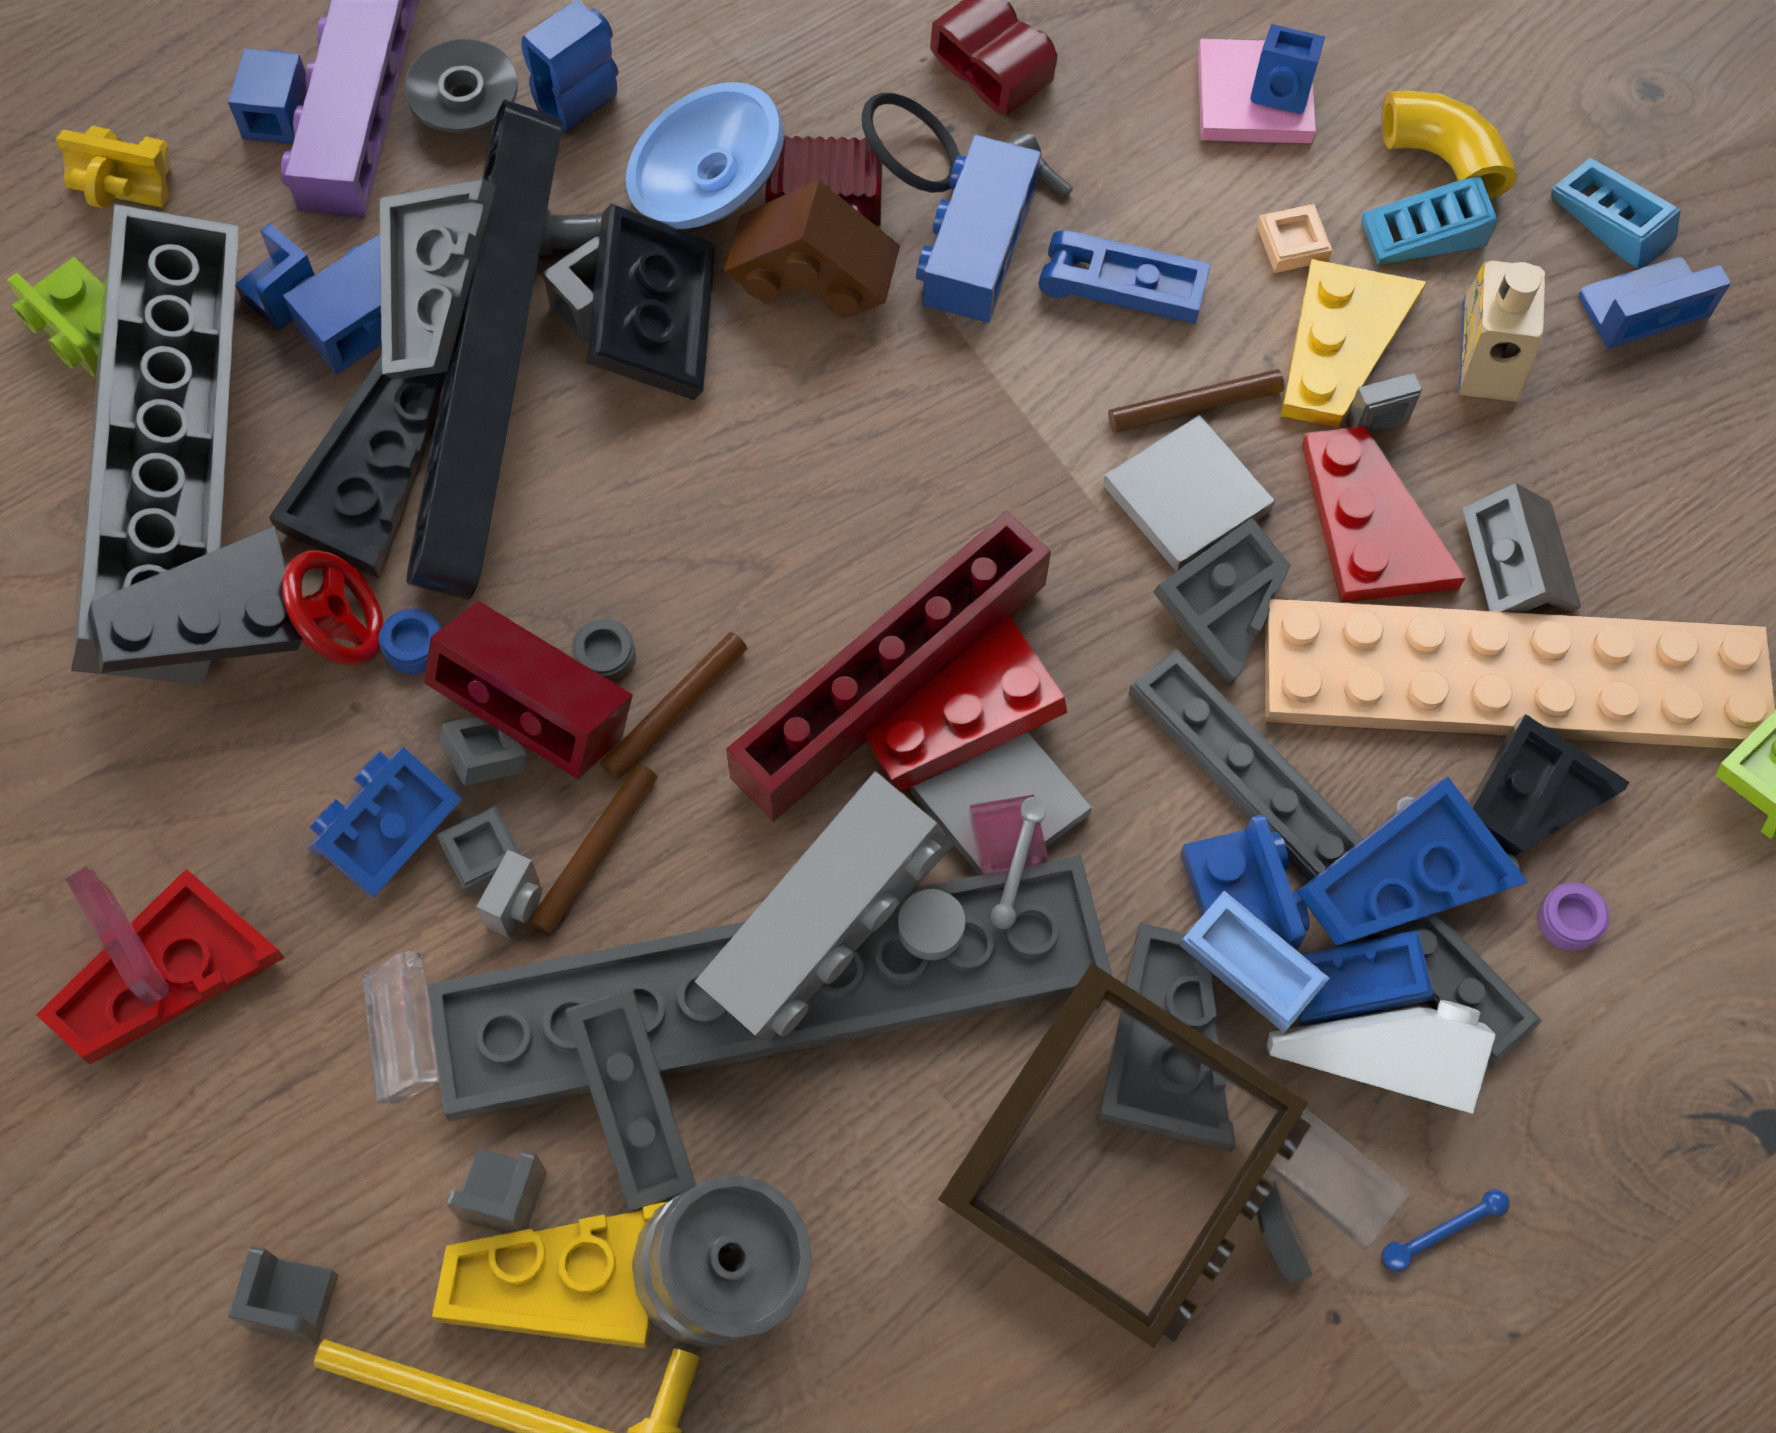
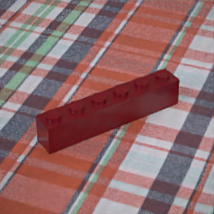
(887, 665)

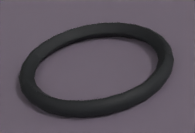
(884, 155)

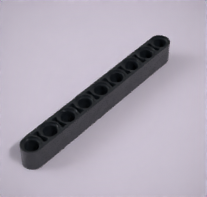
(485, 358)

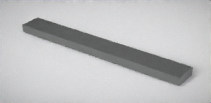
(1313, 831)

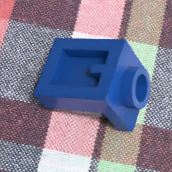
(1286, 69)

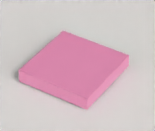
(1225, 89)

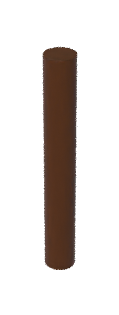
(1196, 400)
(673, 706)
(592, 850)

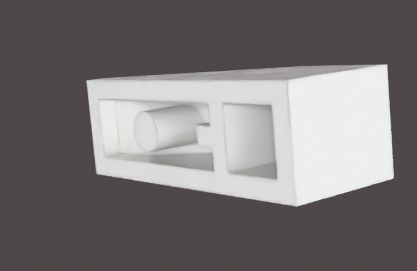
(1403, 1050)

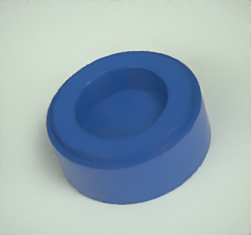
(407, 639)

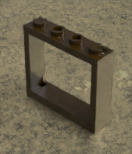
(1243, 1195)

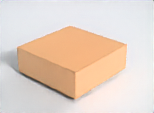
(1294, 238)

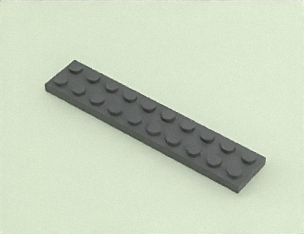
(511, 1046)

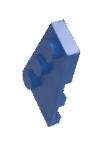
(1411, 867)

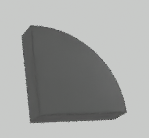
(1283, 1237)

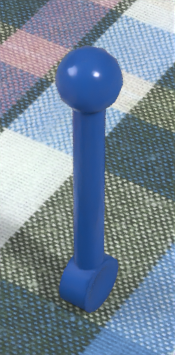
(1398, 1256)

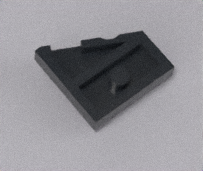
(1539, 786)

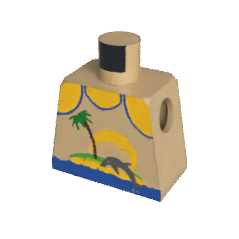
(1503, 308)

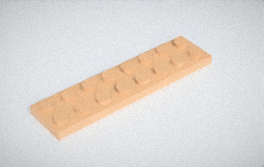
(1493, 667)

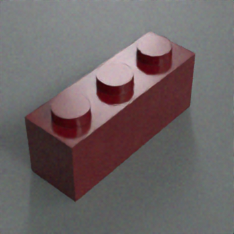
(527, 688)

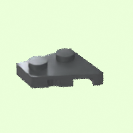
(1226, 596)

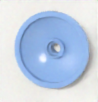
(705, 155)

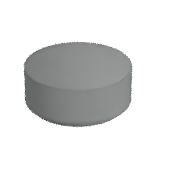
(931, 924)

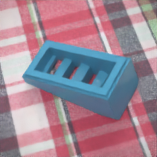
(1462, 204)
(1634, 240)

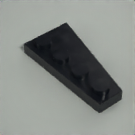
(363, 470)

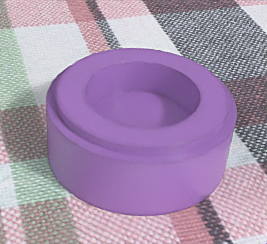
(1573, 917)

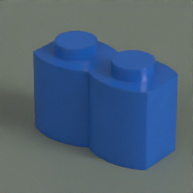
(571, 64)

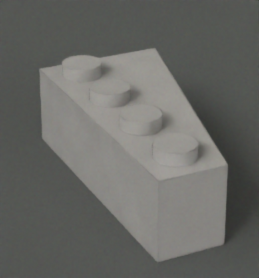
(825, 909)

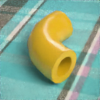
(1453, 133)

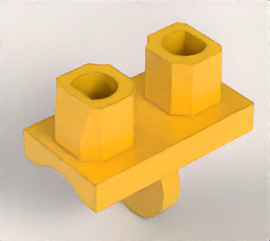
(115, 168)

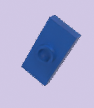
(1369, 978)

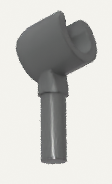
(1045, 172)

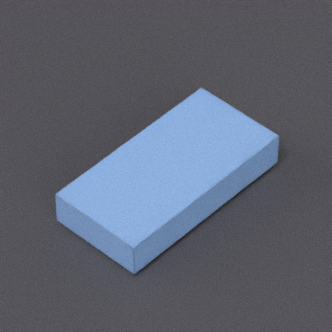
(1254, 961)

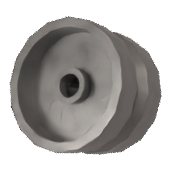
(762, 1254)

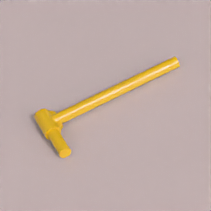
(495, 1408)

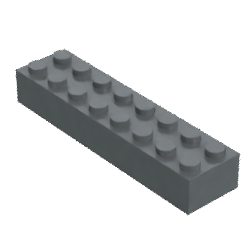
(157, 412)

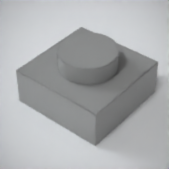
(510, 895)

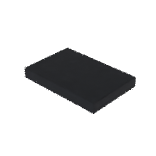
(651, 302)

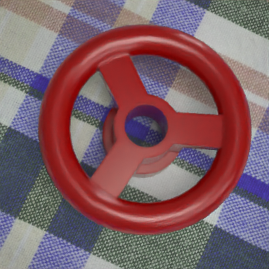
(328, 612)

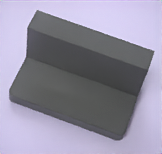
(1520, 552)

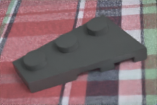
(1149, 1079)

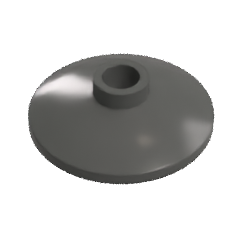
(460, 85)

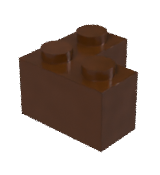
(816, 245)

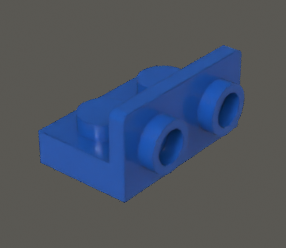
(383, 821)
(1252, 872)

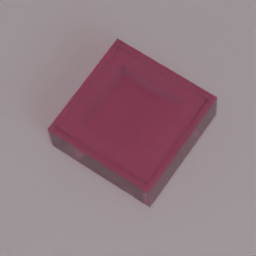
(997, 831)

